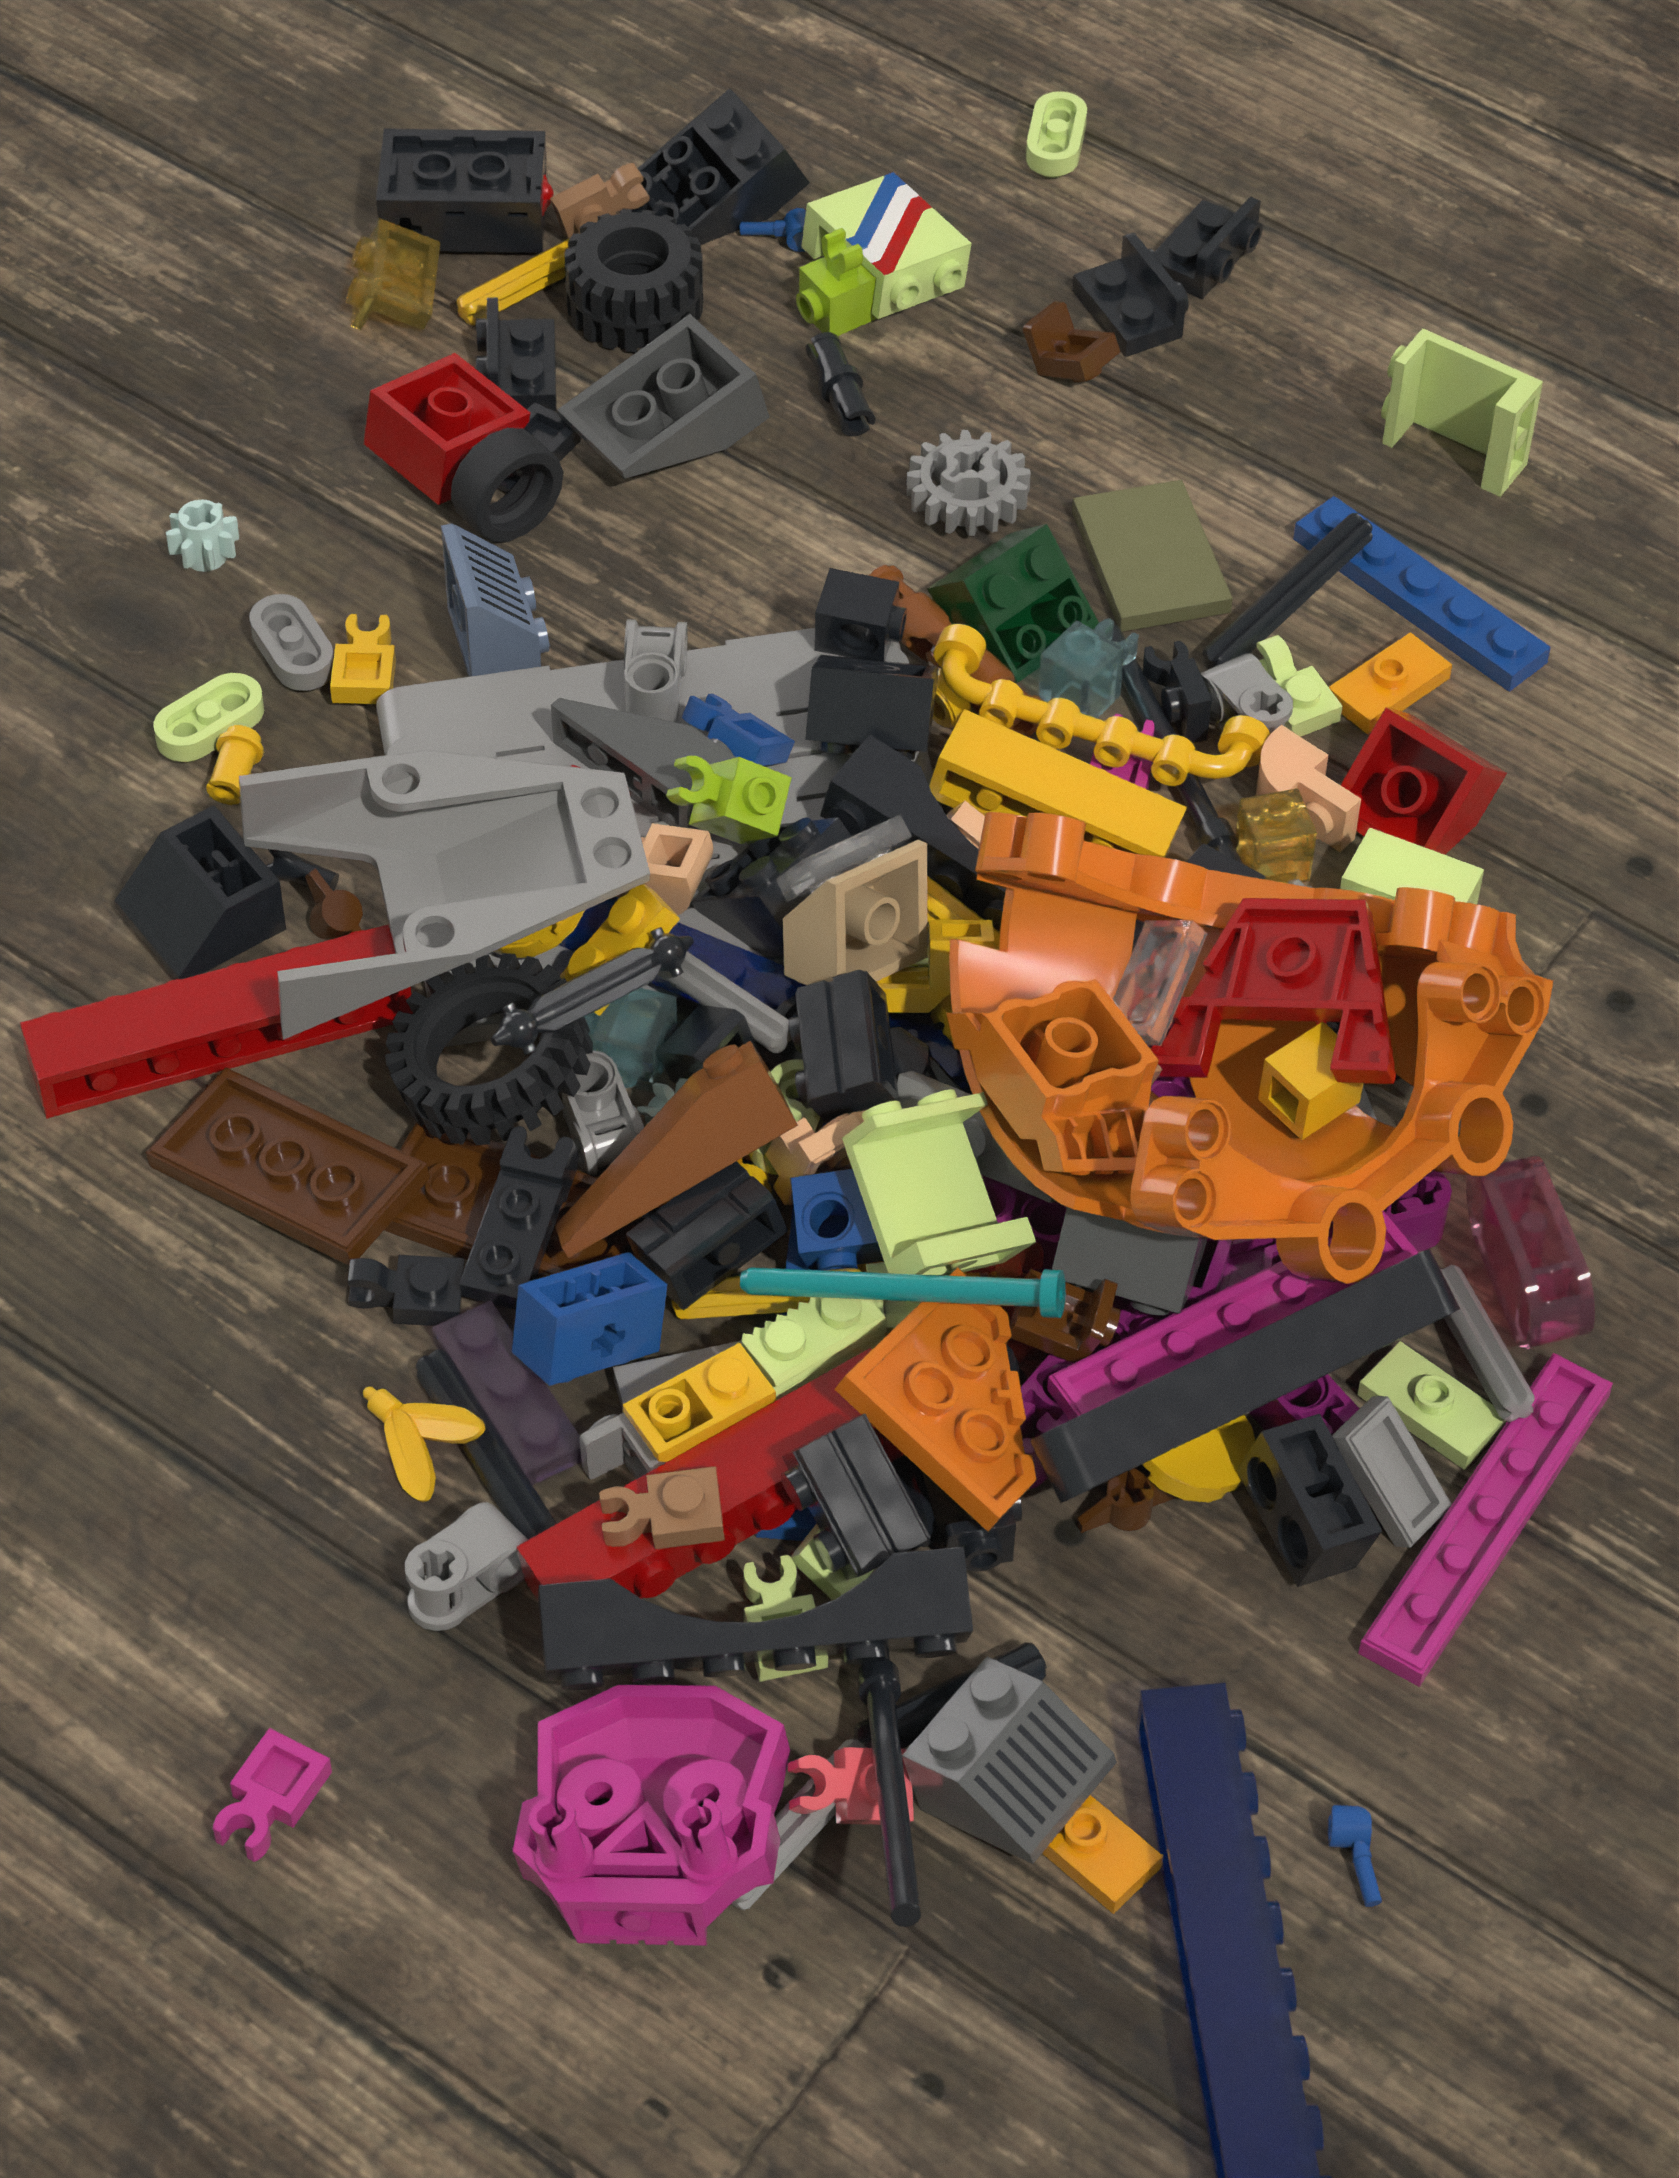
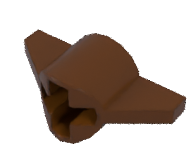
(335, 911)
(1126, 1503)

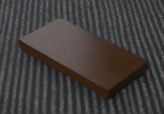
(288, 1166)
(455, 1197)

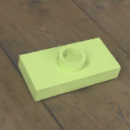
(1434, 1405)

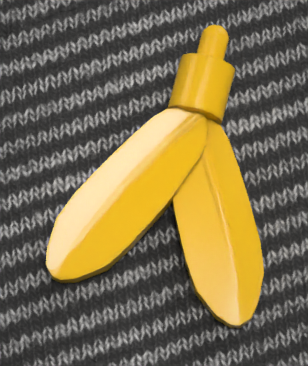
(408, 1427)

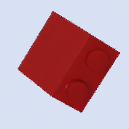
(433, 420)
(1420, 783)

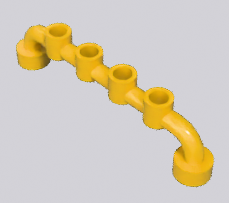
(1116, 738)

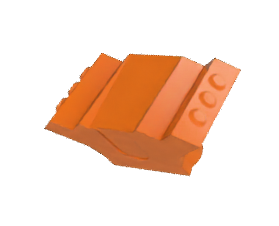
(1064, 1074)

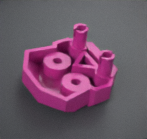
(651, 1856)

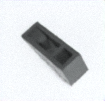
(639, 748)

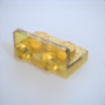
(393, 276)

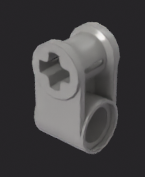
(654, 669)
(1246, 689)
(601, 1120)
(467, 1560)

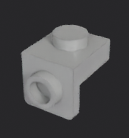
(614, 1443)

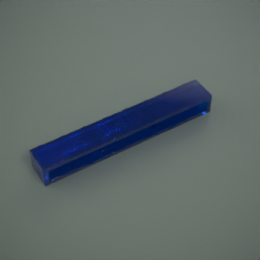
(1227, 1936)

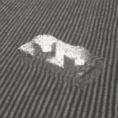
(842, 857)
(1158, 976)

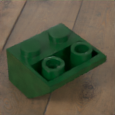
(1016, 597)

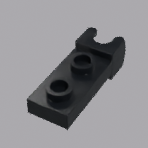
(518, 1220)

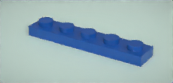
(1432, 600)

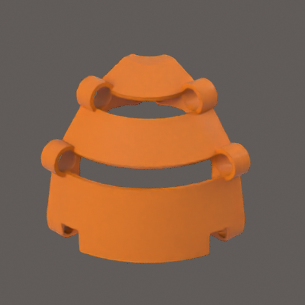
(1223, 1161)

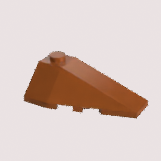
(702, 1129)

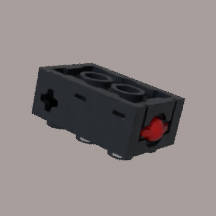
(467, 187)

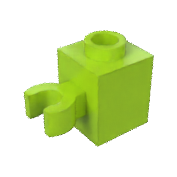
(837, 288)
(733, 797)

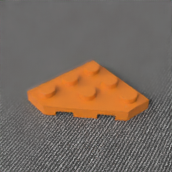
(950, 1403)

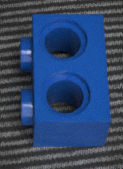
(829, 1195)

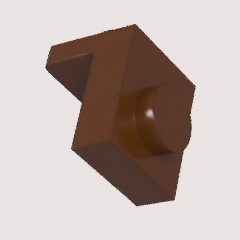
(1066, 351)
(1085, 1322)

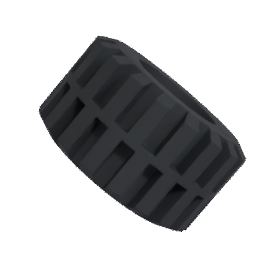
(632, 278)

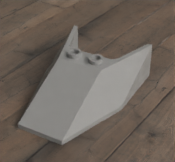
(462, 855)

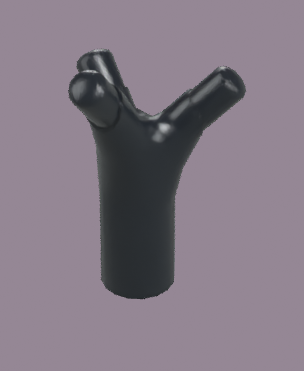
(295, 868)

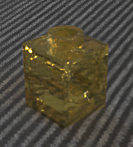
(1276, 835)

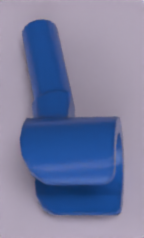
(791, 227)
(1352, 1829)

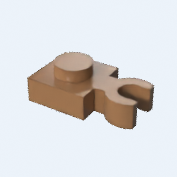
(594, 198)
(677, 1510)

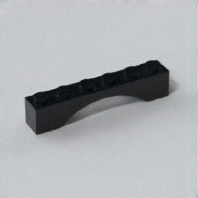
(885, 784)
(607, 1630)

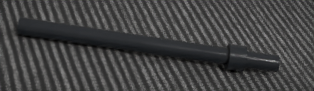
(1211, 828)
(879, 1691)

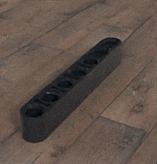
(1243, 1375)

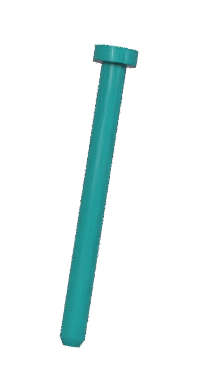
(1044, 1293)

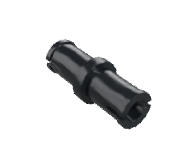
(840, 384)

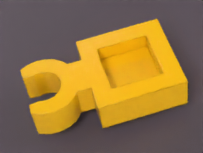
(364, 665)

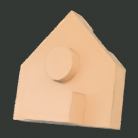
(809, 1153)

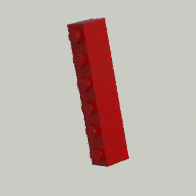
(190, 1027)
(749, 1489)

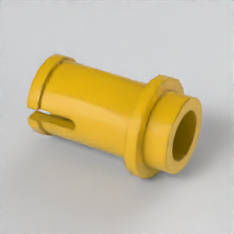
(238, 752)

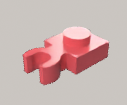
(847, 1784)

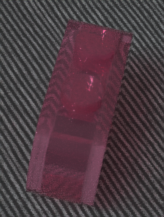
(1531, 1253)

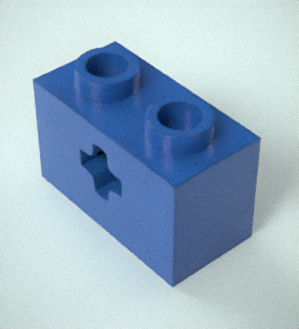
(589, 1318)

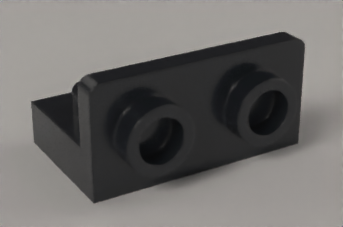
(1210, 244)
(1134, 298)
(518, 356)

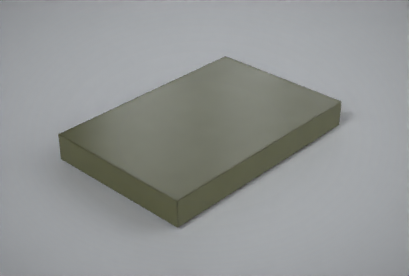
(1151, 555)

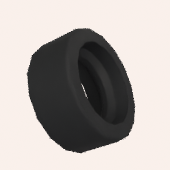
(487, 468)

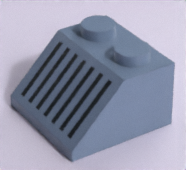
(490, 606)

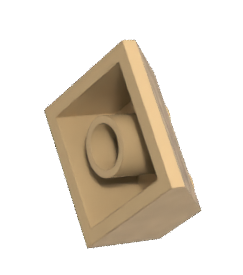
(862, 920)

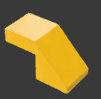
(925, 987)

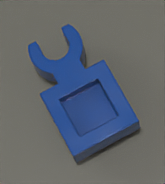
(741, 733)

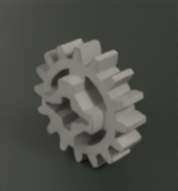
(968, 482)

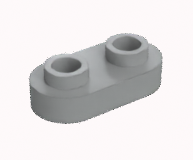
(292, 642)

